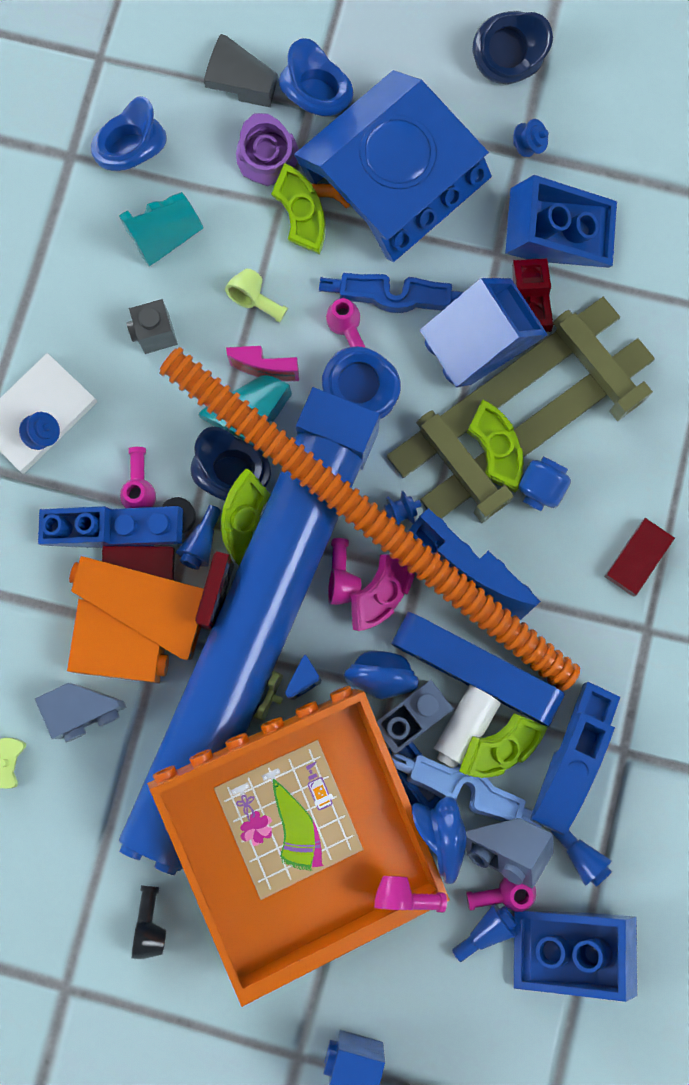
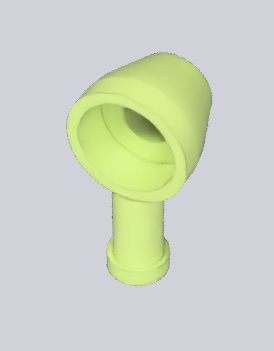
(246, 290)

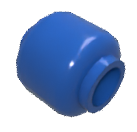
(544, 483)

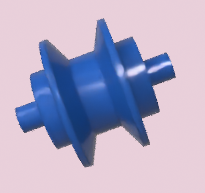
(530, 138)
(39, 430)
(402, 509)

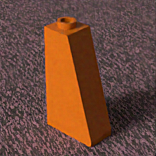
(146, 603)

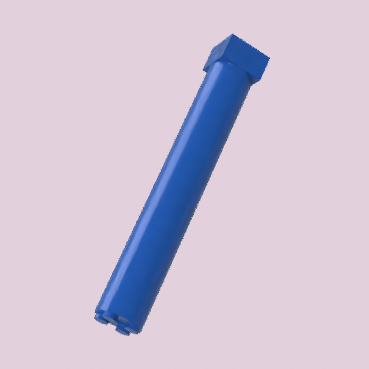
(255, 612)

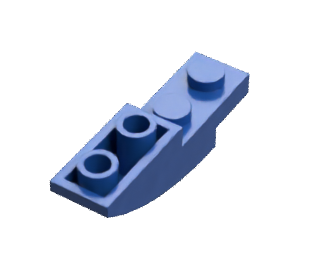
(110, 527)
(485, 571)
(577, 760)

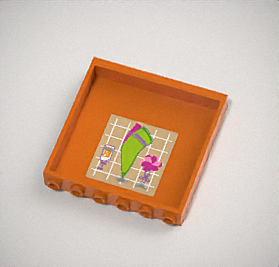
(293, 840)

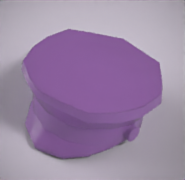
(264, 149)

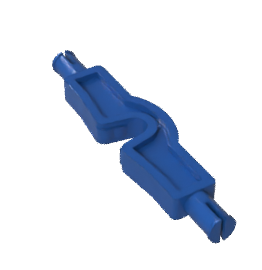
(376, 290)

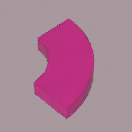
(381, 595)

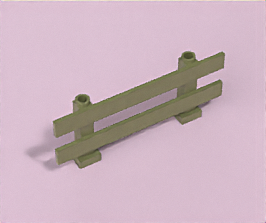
(606, 377)

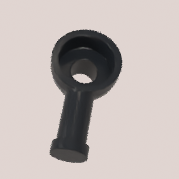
(148, 937)

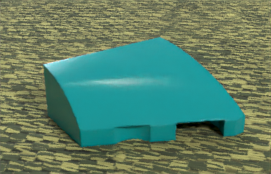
(162, 226)
(264, 393)

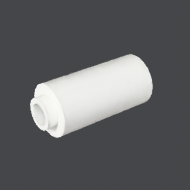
(468, 720)

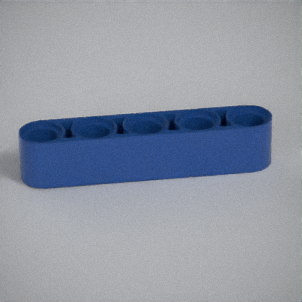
(478, 668)

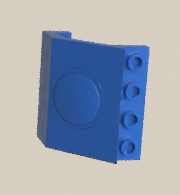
(398, 161)

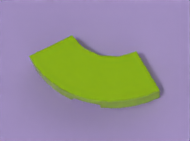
(304, 209)
(500, 446)
(242, 514)
(501, 751)

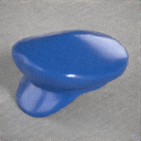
(314, 80)
(129, 137)
(363, 379)
(382, 675)
(443, 833)

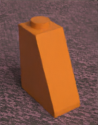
(113, 649)

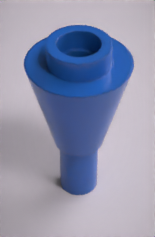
(197, 547)
(587, 861)
(493, 928)

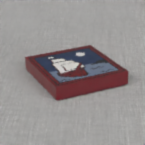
(214, 590)

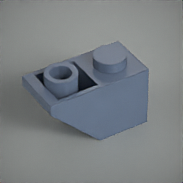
(73, 708)
(413, 716)
(513, 849)

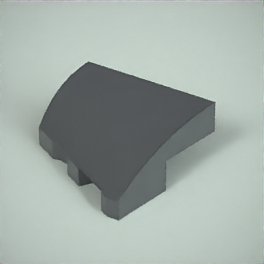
(241, 73)

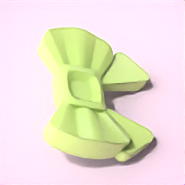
(273, 684)
(9, 751)

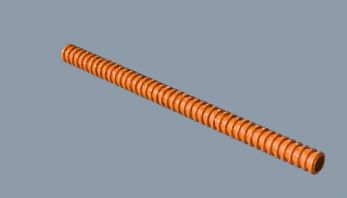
(368, 518)

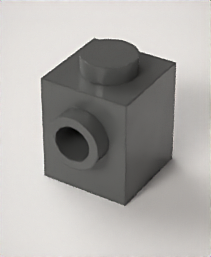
(151, 326)

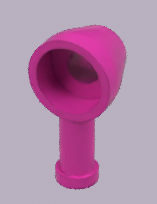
(345, 324)
(137, 480)
(341, 582)
(396, 894)
(504, 895)

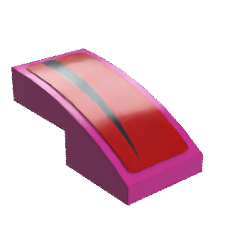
(252, 361)

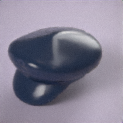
(512, 46)
(222, 459)

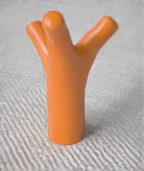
(329, 191)

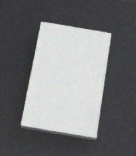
(42, 389)

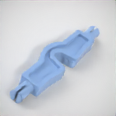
(447, 781)

